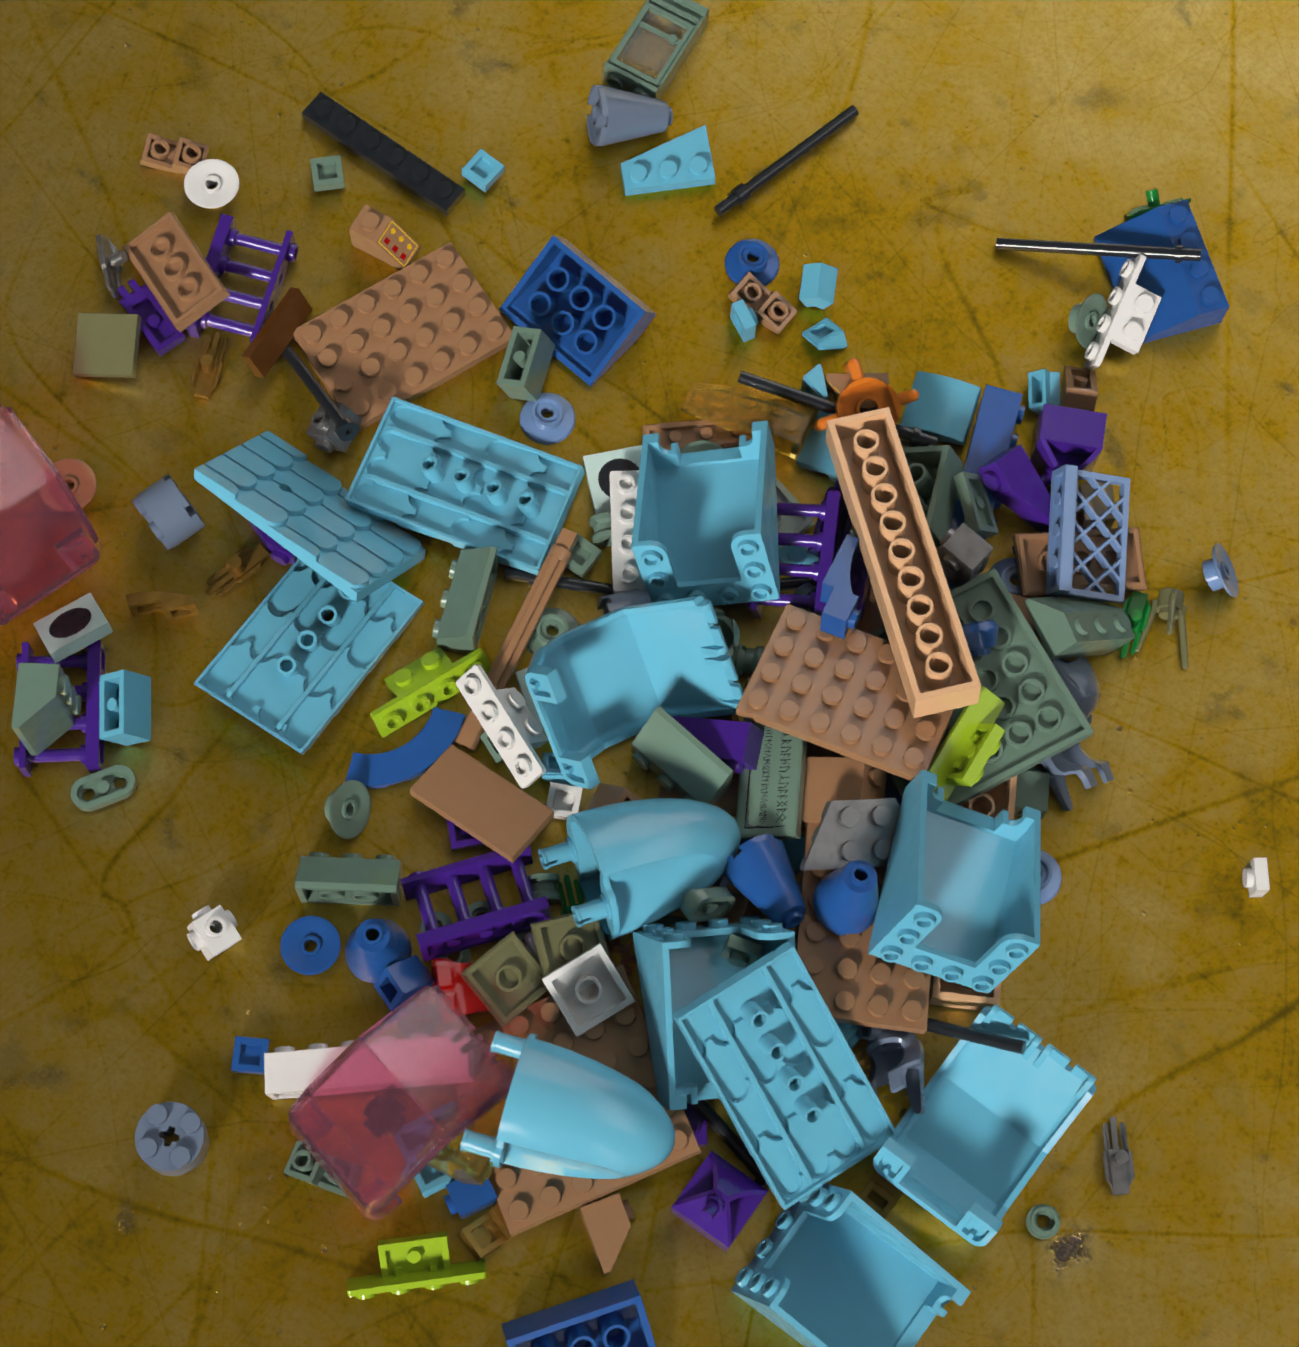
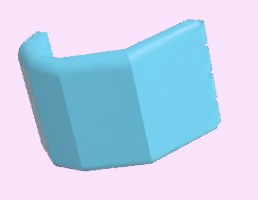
(615, 670)
(984, 1127)

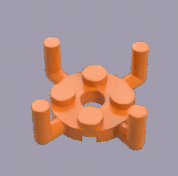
(866, 389)

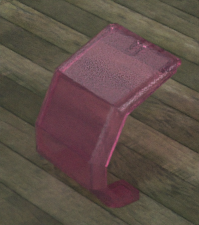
(41, 523)
(398, 1099)

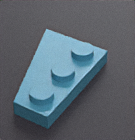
(671, 166)

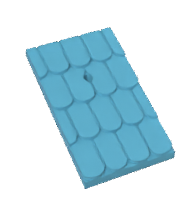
(465, 485)
(309, 515)
(296, 668)
(785, 1075)

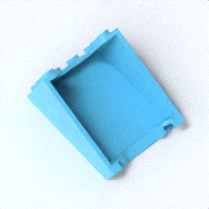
(708, 521)
(959, 890)
(675, 970)
(845, 1276)

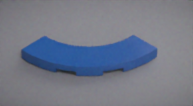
(410, 759)

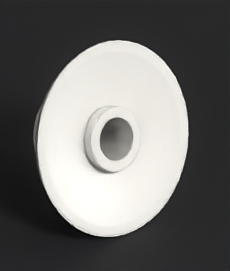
(210, 173)

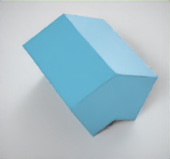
(818, 285)
(1043, 388)

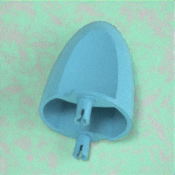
(643, 858)
(573, 1116)

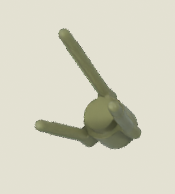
(1170, 608)

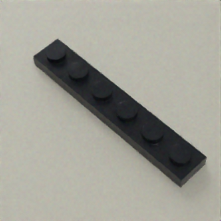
(383, 153)

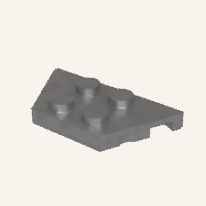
(853, 832)

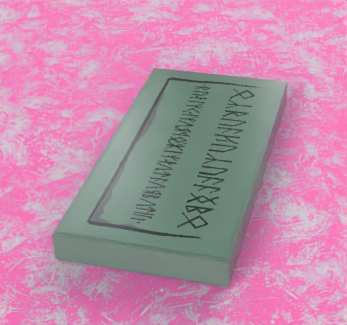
(774, 792)

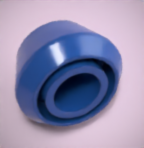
(981, 636)

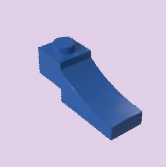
(841, 604)

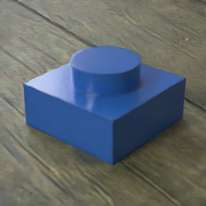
(249, 1055)

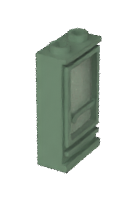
(655, 46)

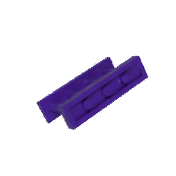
(218, 258)
(827, 542)
(93, 751)
(469, 930)

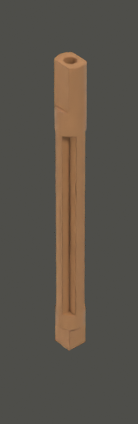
(522, 629)

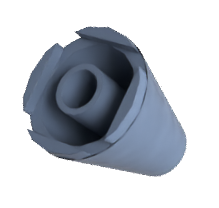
(624, 115)

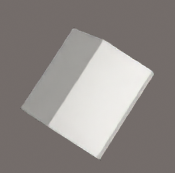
(588, 989)

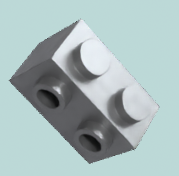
(963, 555)

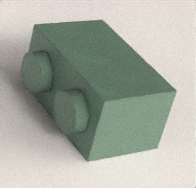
(525, 363)

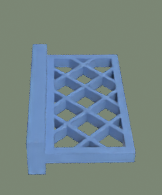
(1063, 528)

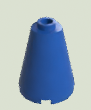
(767, 879)
(847, 898)
(375, 946)

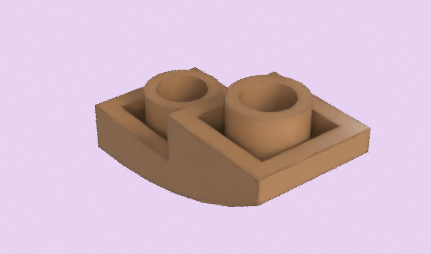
(172, 155)
(770, 308)

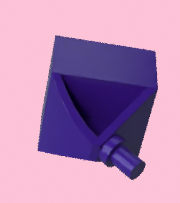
(1066, 437)
(718, 1201)

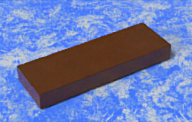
(277, 332)

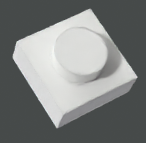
(564, 800)
(1256, 877)

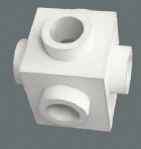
(203, 938)

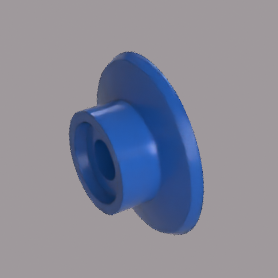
(765, 267)
(308, 930)

